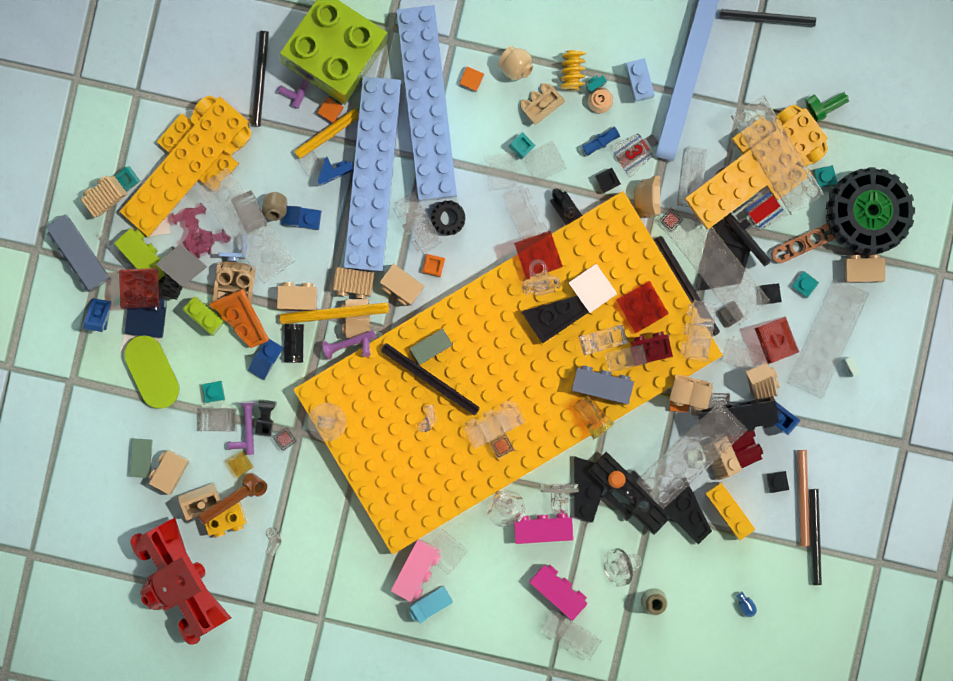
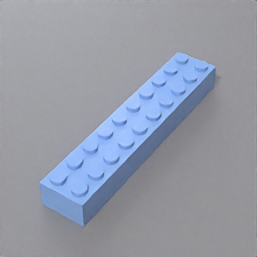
(426, 103)
(373, 174)

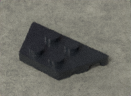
(734, 243)

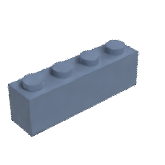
(78, 253)

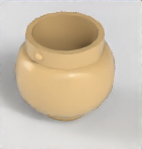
(516, 63)

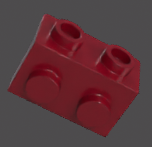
(656, 347)

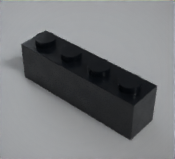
(751, 413)

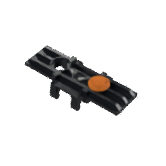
(614, 476)

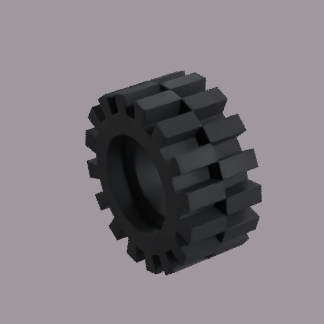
(448, 206)
(171, 288)

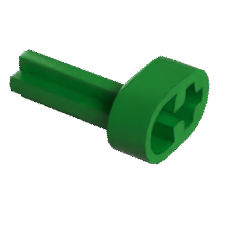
(820, 111)

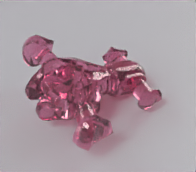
(198, 240)

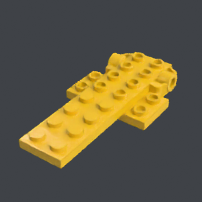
(197, 152)
(745, 175)

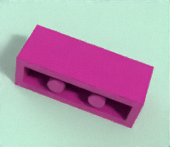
(544, 529)
(559, 591)

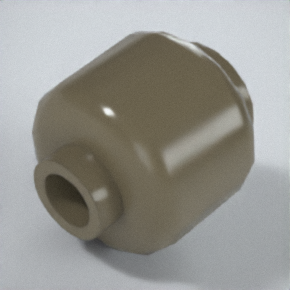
(274, 206)

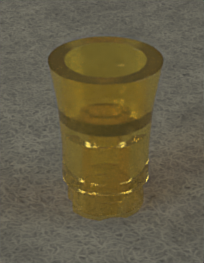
(593, 417)

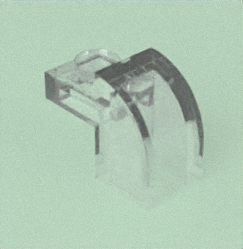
(603, 340)

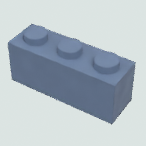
(602, 384)

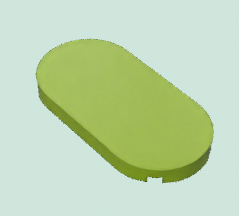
(152, 372)

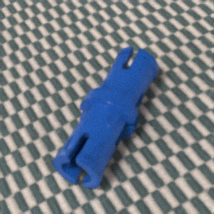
(601, 141)

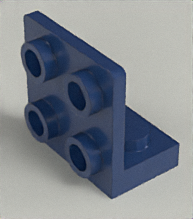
(147, 320)

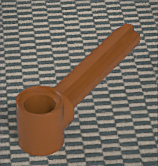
(251, 486)

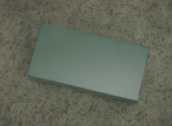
(431, 346)
(141, 458)

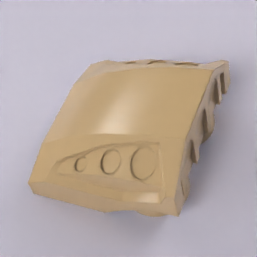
(648, 197)
(233, 277)

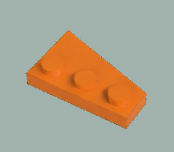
(242, 317)

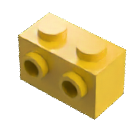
(230, 519)

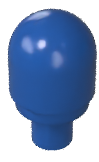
(746, 605)

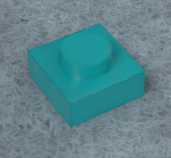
(596, 82)
(521, 145)
(825, 176)
(127, 178)
(805, 284)
(213, 392)

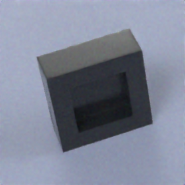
(607, 180)
(773, 292)
(777, 482)

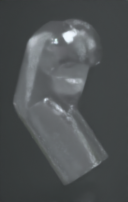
(429, 421)
(274, 539)

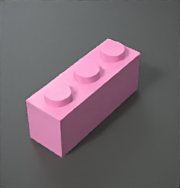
(416, 571)

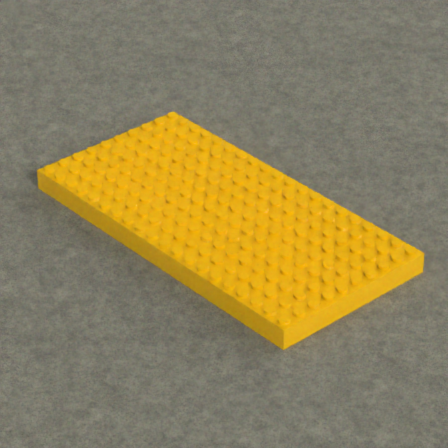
(425, 479)

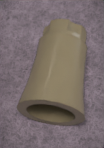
(649, 596)

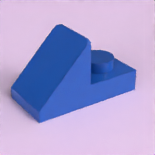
(329, 174)
(302, 217)
(97, 315)
(265, 359)
(787, 420)

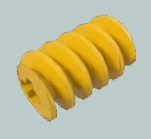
(572, 70)

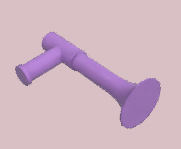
(296, 96)
(330, 349)
(248, 445)

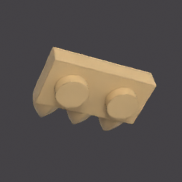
(542, 104)

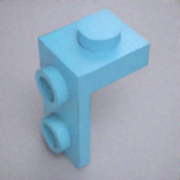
(430, 605)

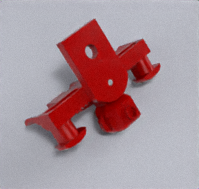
(177, 582)

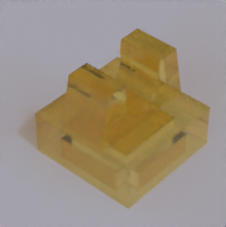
(240, 464)

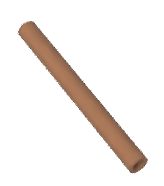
(803, 498)

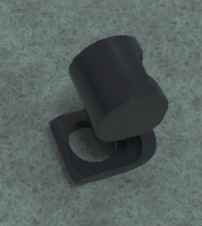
(264, 425)

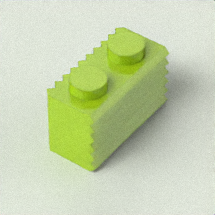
(204, 315)

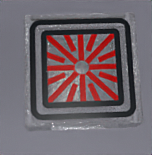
(671, 219)
(284, 439)
(502, 445)

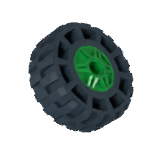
(889, 205)

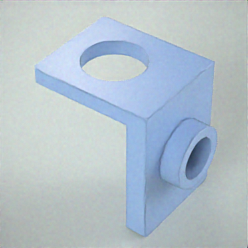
(232, 256)

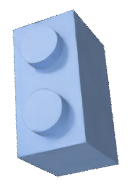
(639, 80)

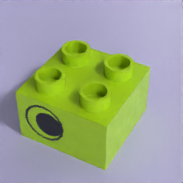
(334, 48)

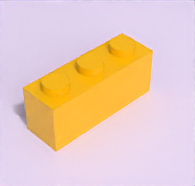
(729, 511)

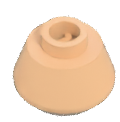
(594, 102)

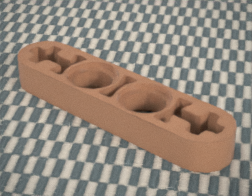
(805, 240)

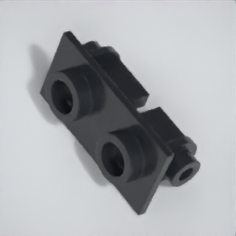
(564, 206)
(293, 343)

